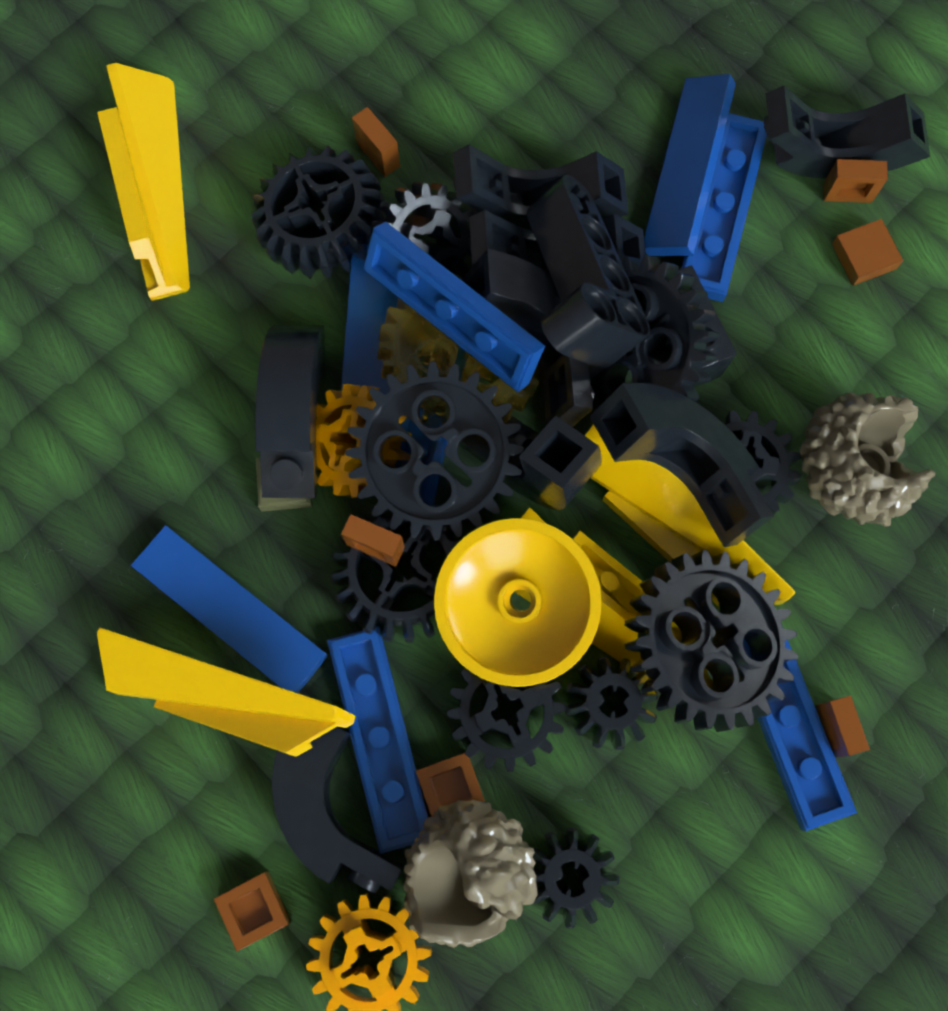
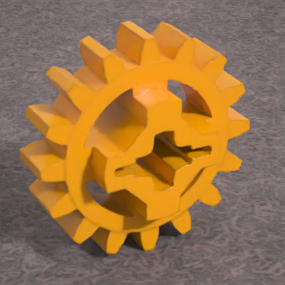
(334, 440)
(356, 933)

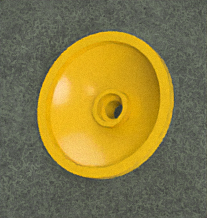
(478, 612)

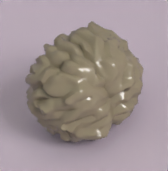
(854, 458)
(467, 874)

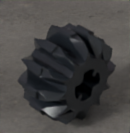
(629, 707)
(589, 881)

